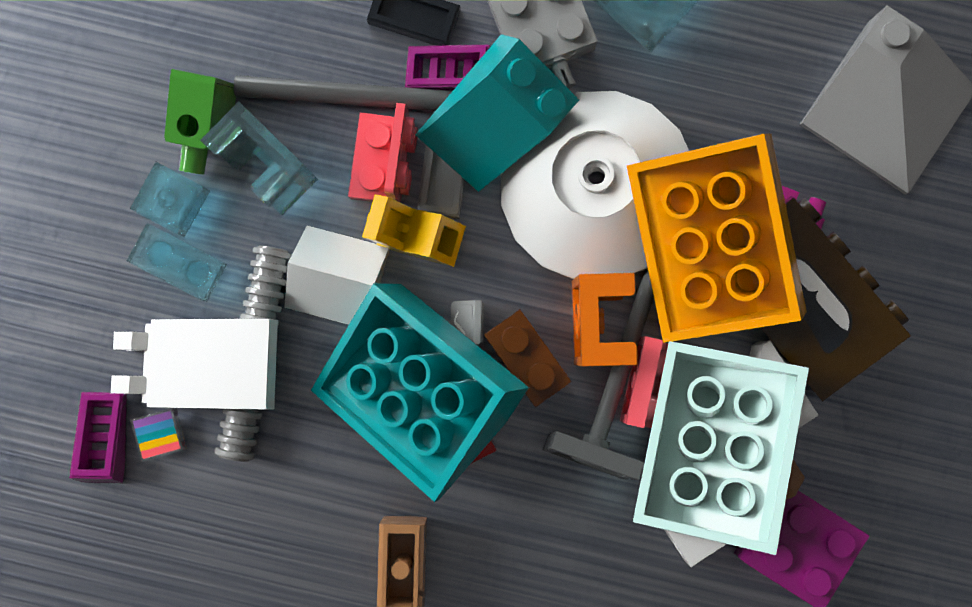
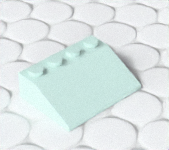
(721, 447)

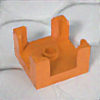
(590, 320)

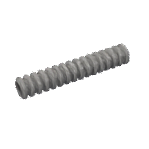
(261, 304)

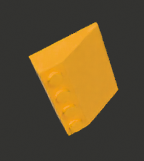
(717, 239)

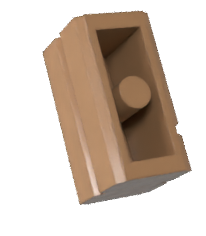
(402, 561)

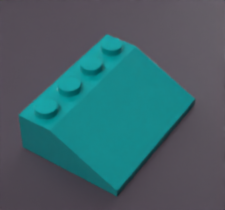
(417, 388)

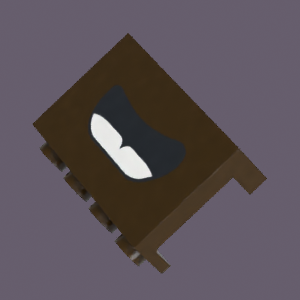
(844, 320)

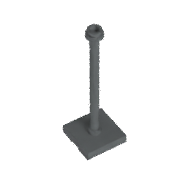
(593, 448)

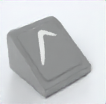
(468, 319)

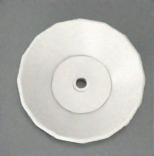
(566, 217)

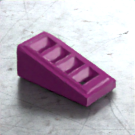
(452, 54)
(114, 456)

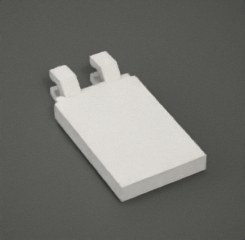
(203, 363)

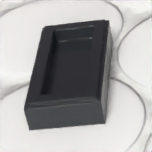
(419, 19)

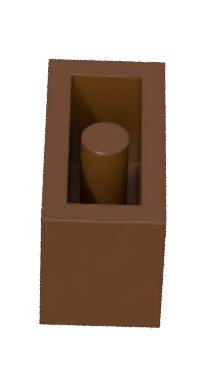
(527, 357)

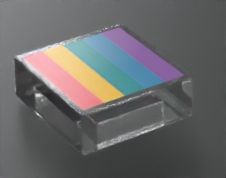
(158, 434)

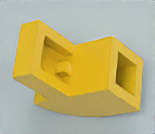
(413, 231)

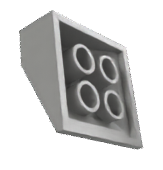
(890, 100)

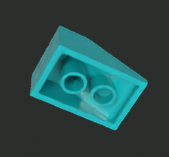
(497, 113)

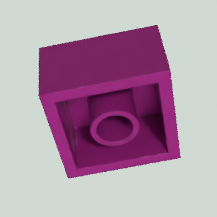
(811, 551)

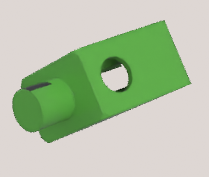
(195, 102)

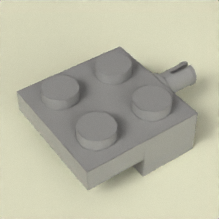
(549, 28)

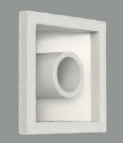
(332, 274)

